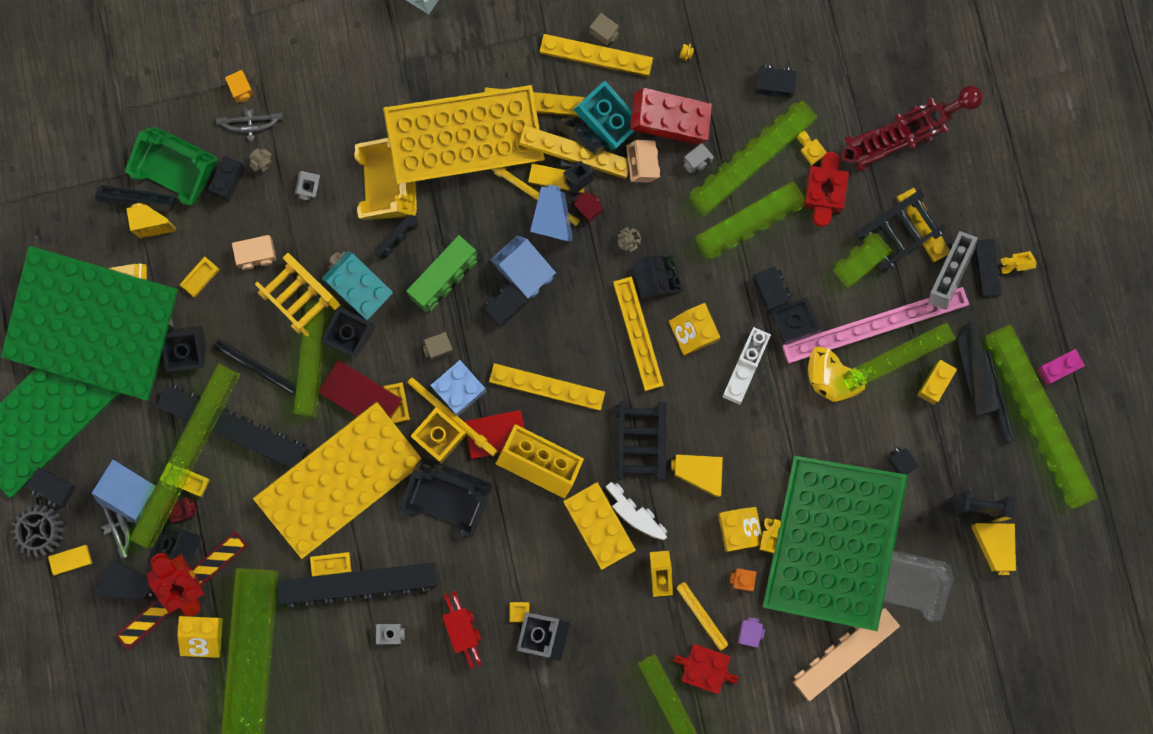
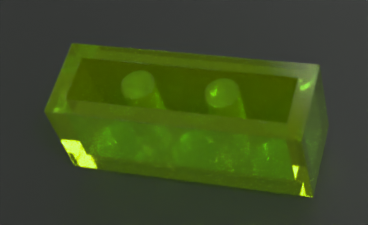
(862, 259)

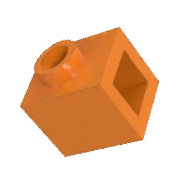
(743, 580)

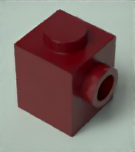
(588, 206)

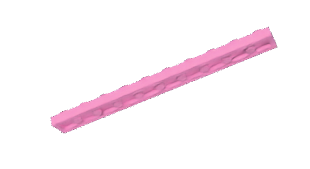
(871, 326)

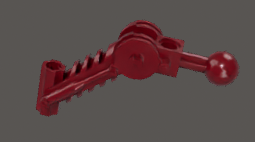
(880, 142)

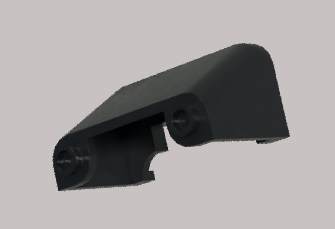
(446, 495)

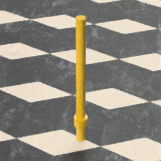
(501, 172)
(479, 440)

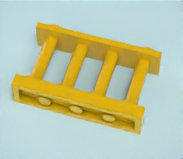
(303, 277)

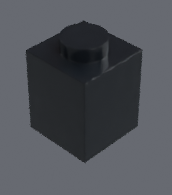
(902, 461)

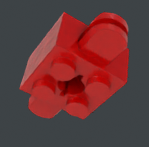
(826, 189)
(175, 584)
(461, 630)

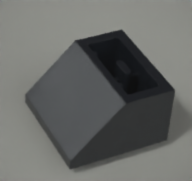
(657, 276)

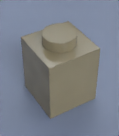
(604, 29)
(437, 346)

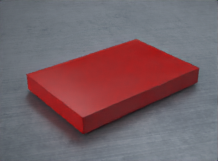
(495, 429)

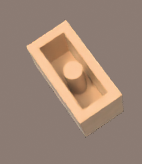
(643, 161)
(254, 252)

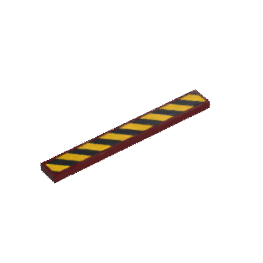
(204, 570)

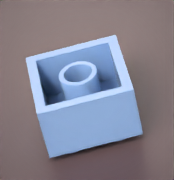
(458, 388)

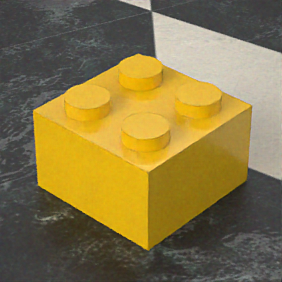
(438, 435)

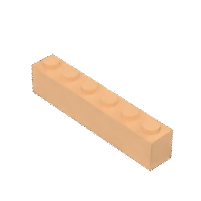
(842, 657)

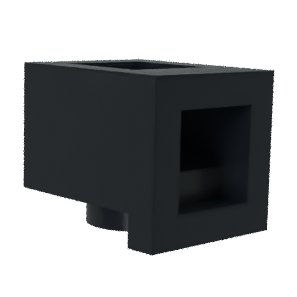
(578, 177)

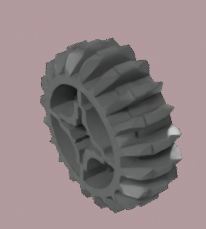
(32, 537)

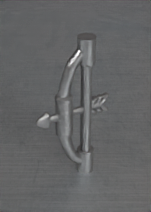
(224, 121)
(111, 527)

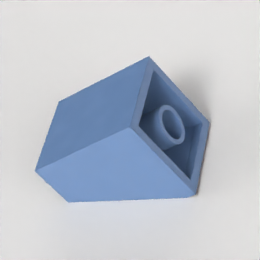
(551, 214)
(523, 266)
(123, 491)

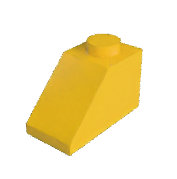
(661, 573)

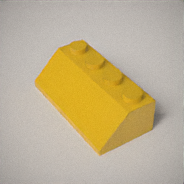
(540, 461)

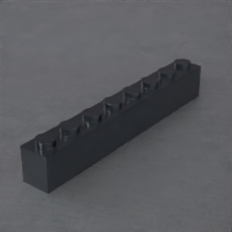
(236, 429)
(356, 584)

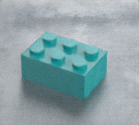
(606, 115)
(357, 285)

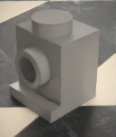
(697, 159)
(312, 180)
(381, 633)

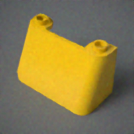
(382, 194)

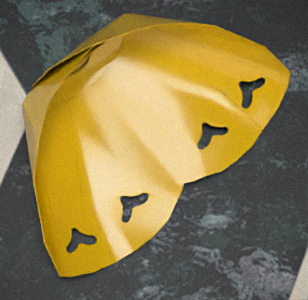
(828, 375)

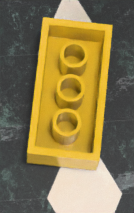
(599, 526)

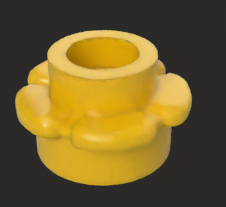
(686, 52)

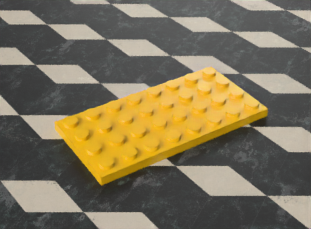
(461, 134)
(338, 480)

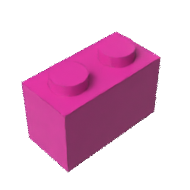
(1060, 367)

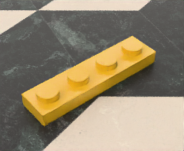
(936, 248)

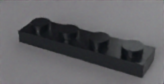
(128, 197)

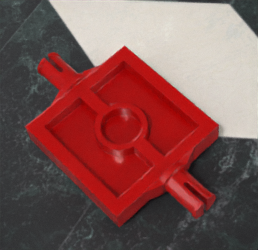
(705, 669)

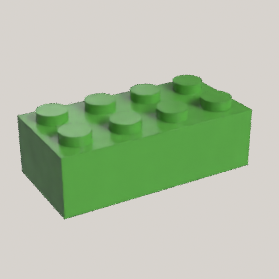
(443, 274)

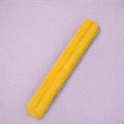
(702, 616)

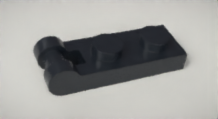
(581, 135)
(398, 235)

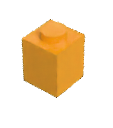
(239, 86)

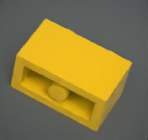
(937, 382)

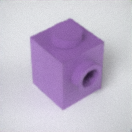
(751, 632)

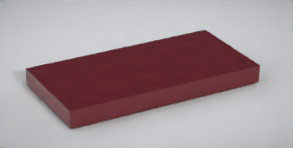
(356, 391)

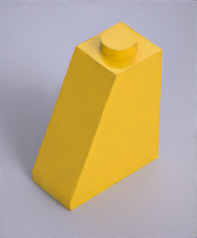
(699, 471)
(997, 545)

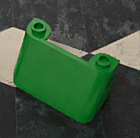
(171, 163)

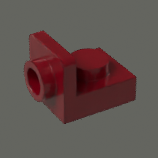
(183, 510)

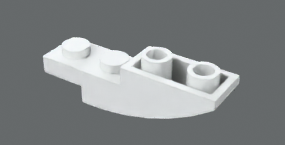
(746, 365)
(640, 520)

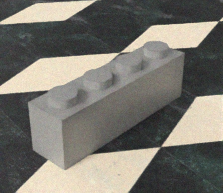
(953, 270)

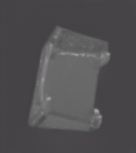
(919, 584)

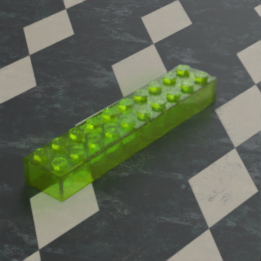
(250, 651)

